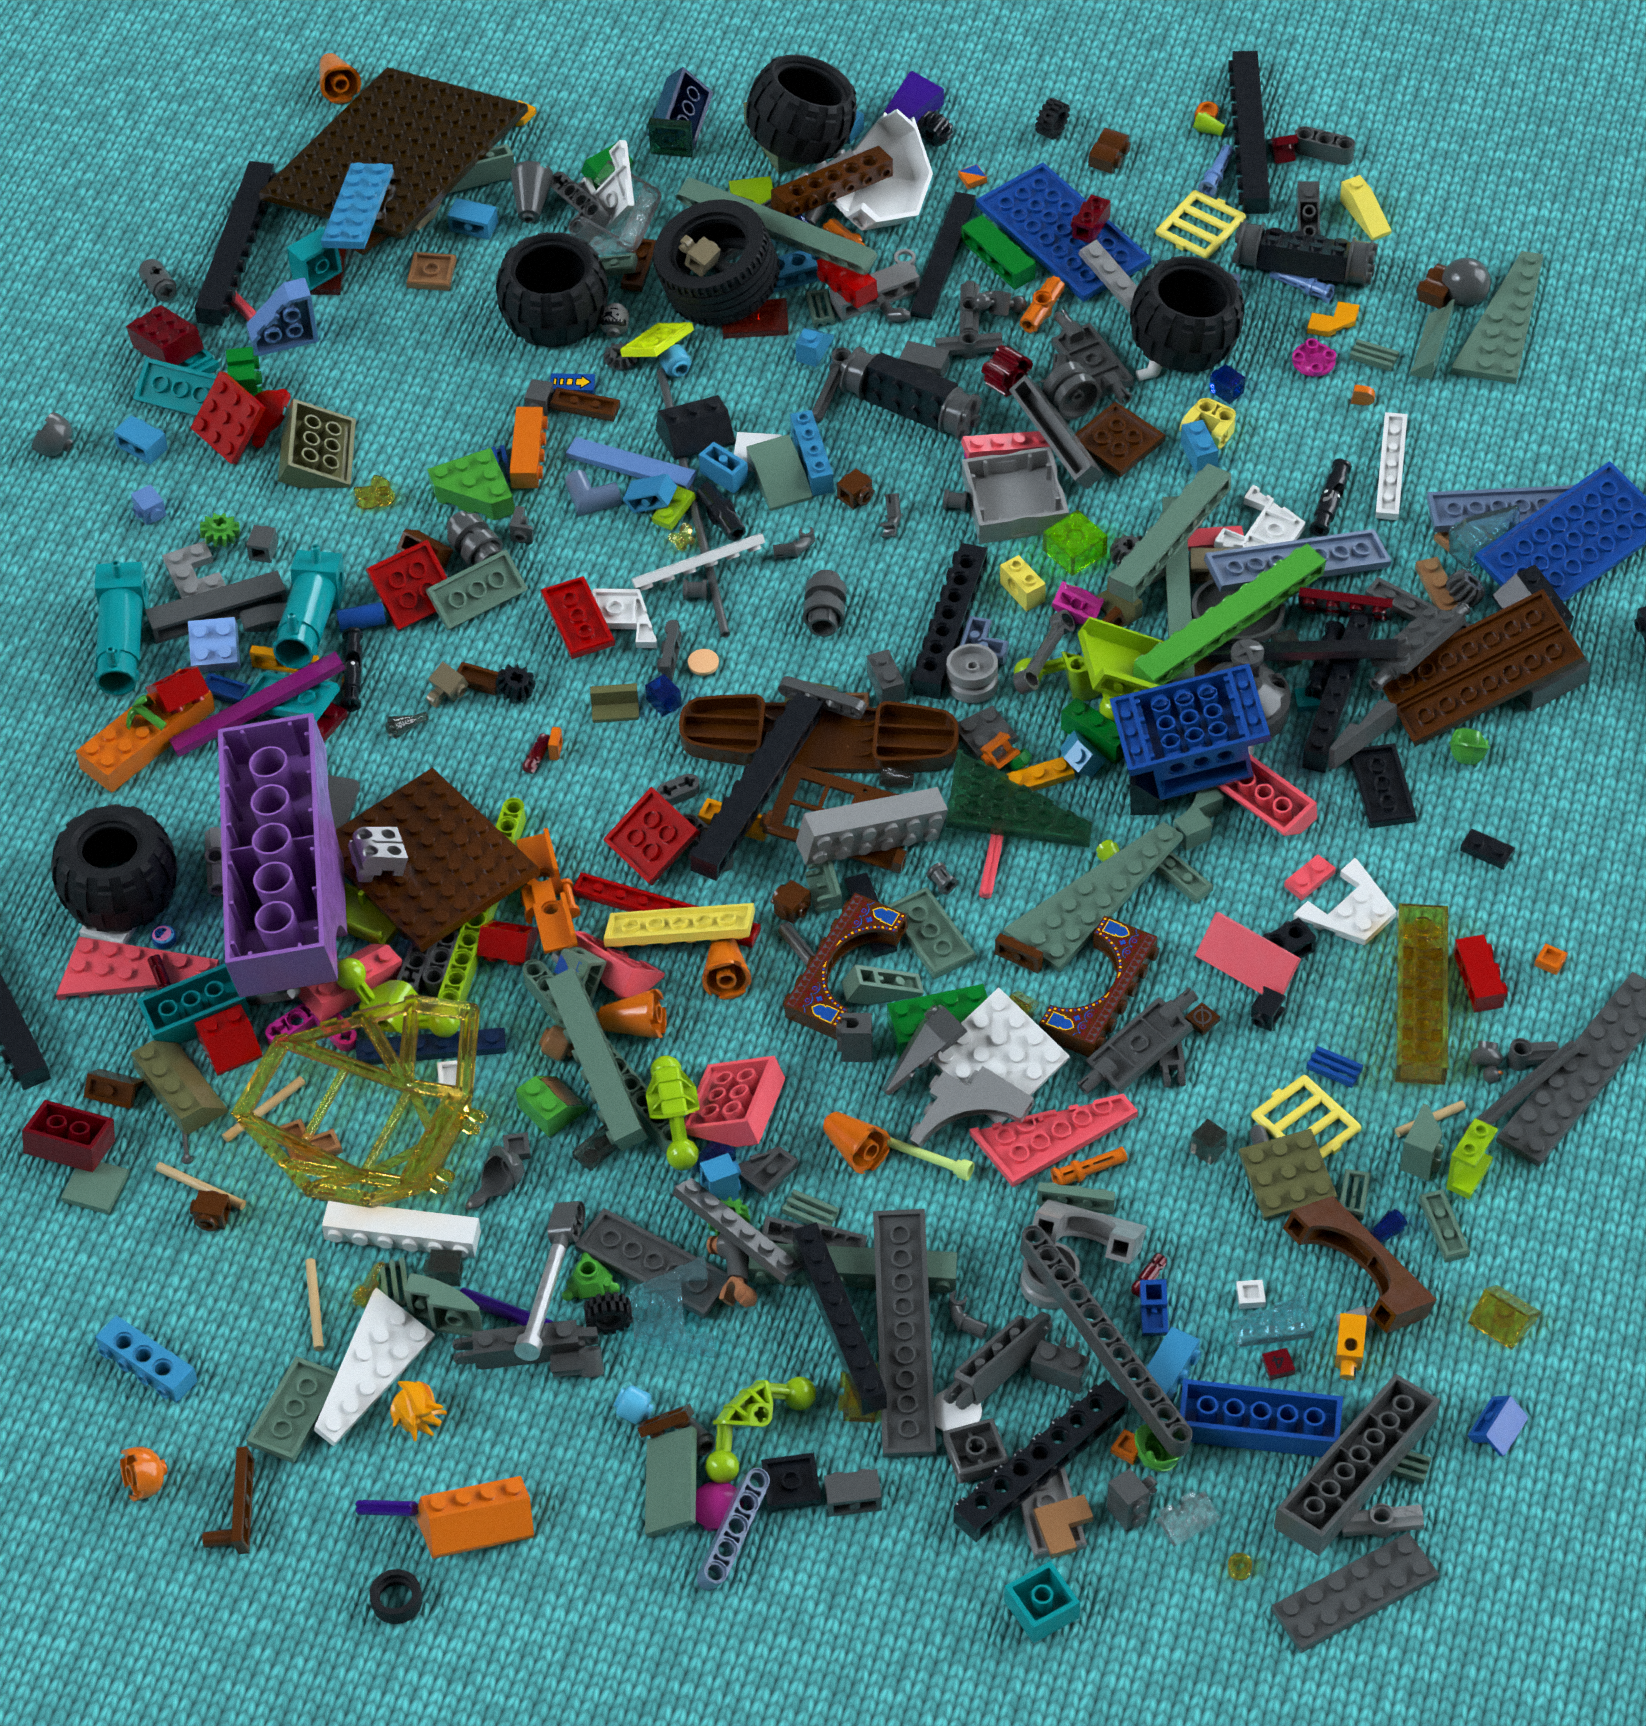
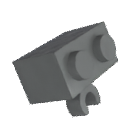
(1060, 1365)
(1130, 1498)

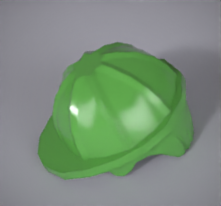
(1468, 746)
(1152, 1452)

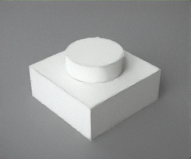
(1250, 1294)

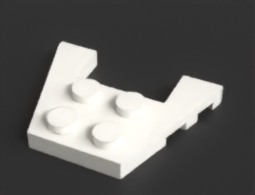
(617, 189)
(1270, 527)
(626, 611)
(1359, 914)

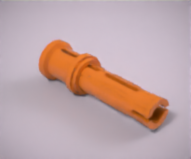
(1076, 1170)

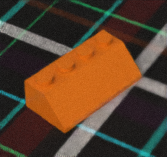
(475, 1517)

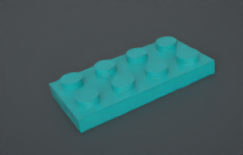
(173, 387)
(313, 700)

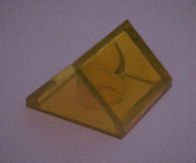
(1503, 1316)

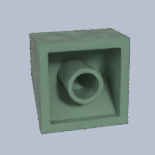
(1423, 1146)

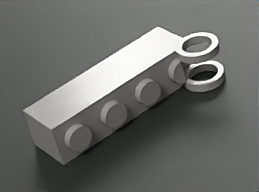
(892, 284)

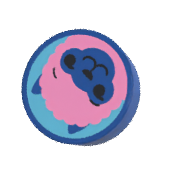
(163, 936)

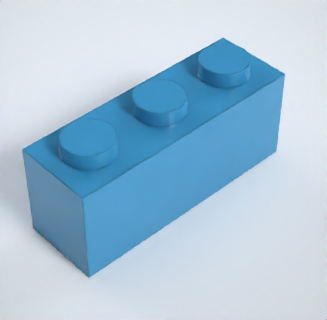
(1173, 1361)

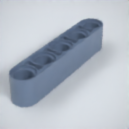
(725, 1537)

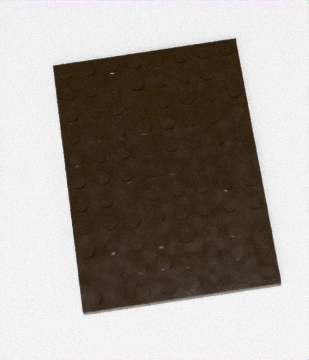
(405, 120)

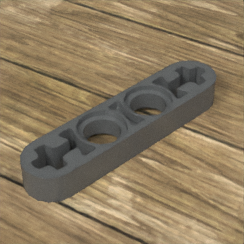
(832, 700)

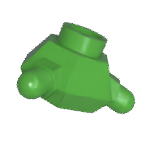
(588, 1279)

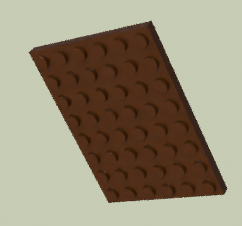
(453, 863)

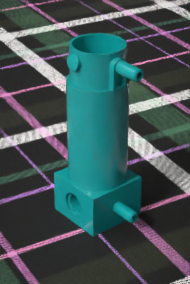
(315, 590)
(122, 603)

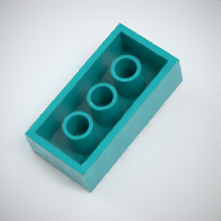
(176, 1008)

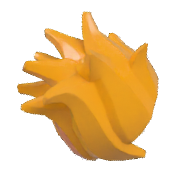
(415, 1408)

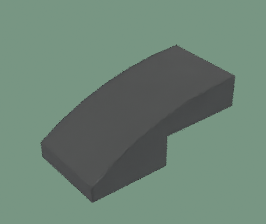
(261, 617)

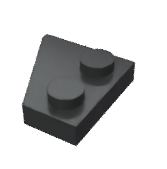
(767, 1170)

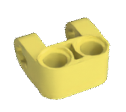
(1217, 418)

